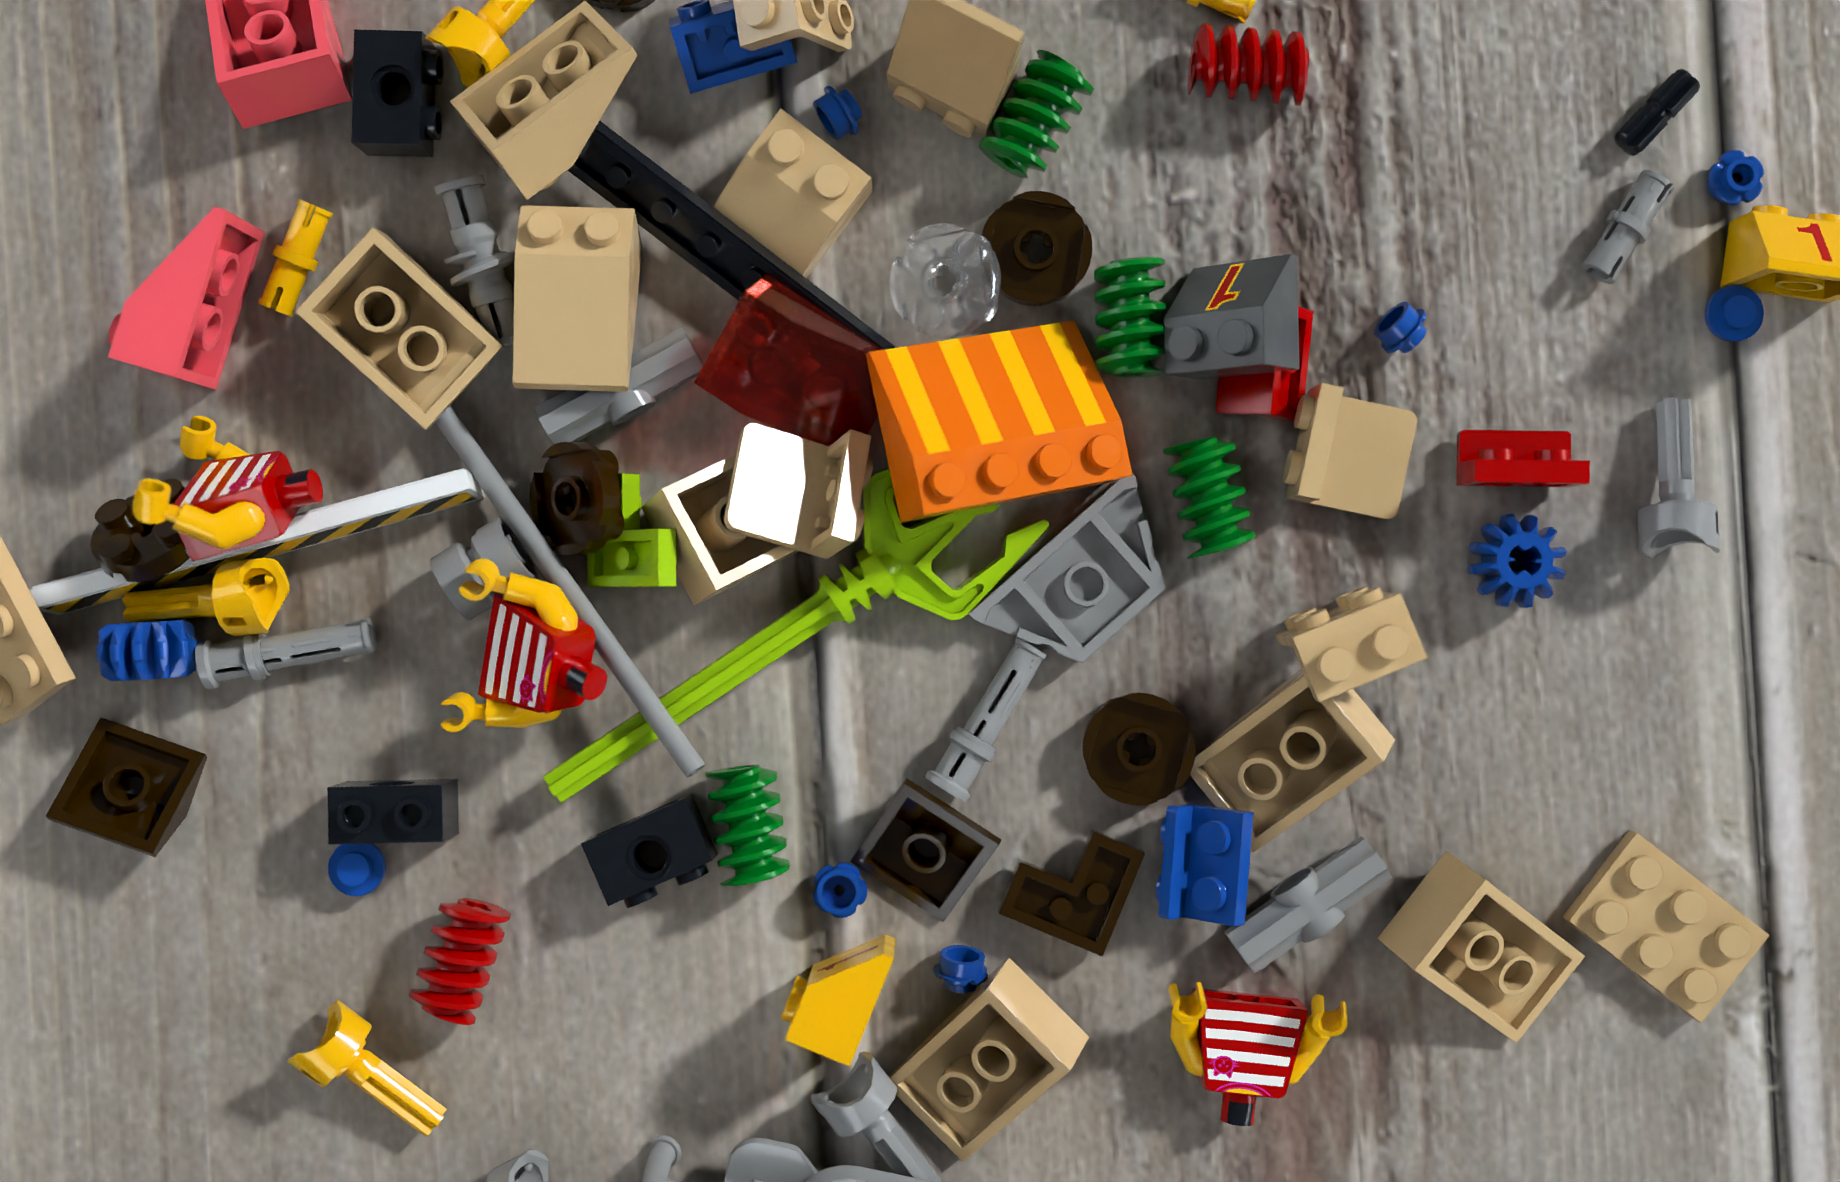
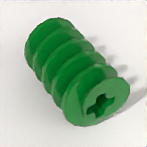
(1035, 114)
(1129, 317)
(1209, 495)
(748, 824)

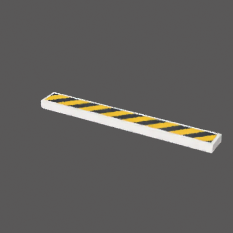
(304, 531)

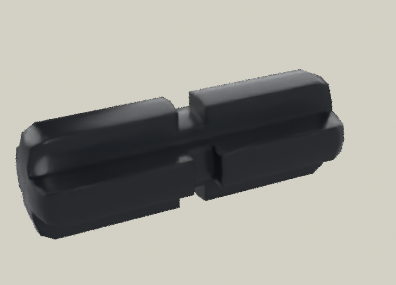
(1660, 108)

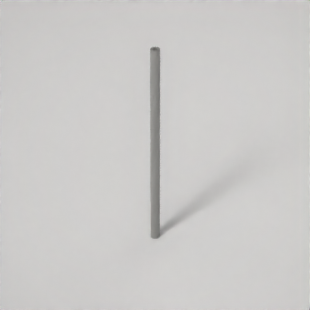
(556, 573)

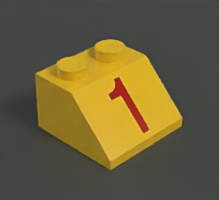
(1784, 254)
(837, 999)

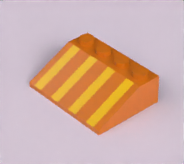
(995, 419)

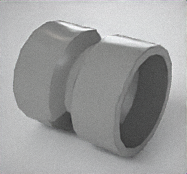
(491, 542)

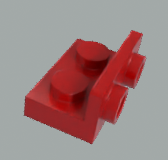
(1518, 459)

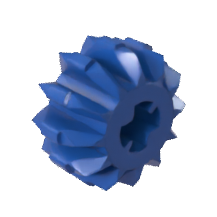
(1537, 561)
(146, 650)

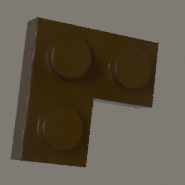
(1080, 908)

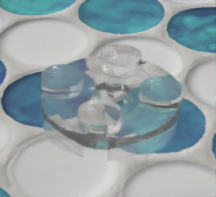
(975, 289)

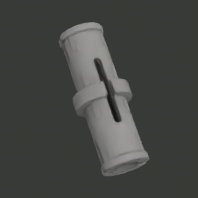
(1627, 226)

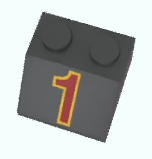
(1235, 320)

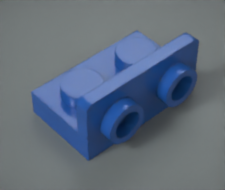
(711, 49)
(1205, 864)

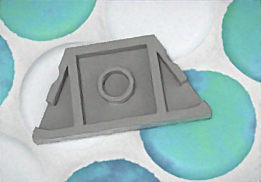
(1082, 580)

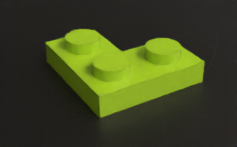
(638, 554)

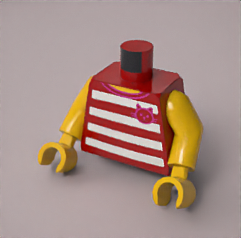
(229, 499)
(533, 653)
(1249, 1043)

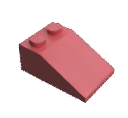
(276, 57)
(190, 303)

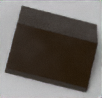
(129, 788)
(925, 850)

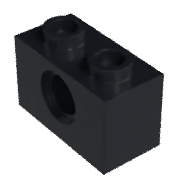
(379, 65)
(393, 811)
(617, 860)

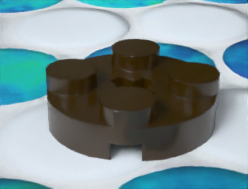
(1061, 230)
(593, 477)
(123, 544)
(1166, 732)

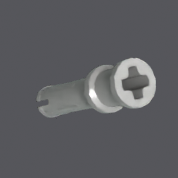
(259, 654)
(1023, 662)

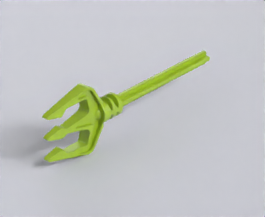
(891, 563)

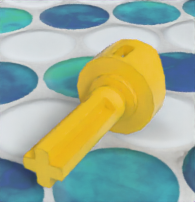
(475, 39)
(235, 598)
(343, 1052)

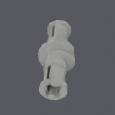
(479, 256)

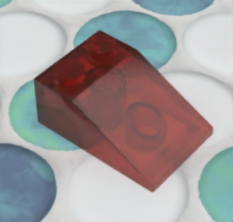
(791, 366)

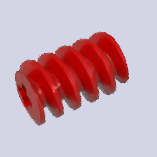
(1249, 63)
(460, 960)

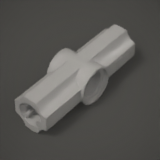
(653, 373)
(1308, 904)

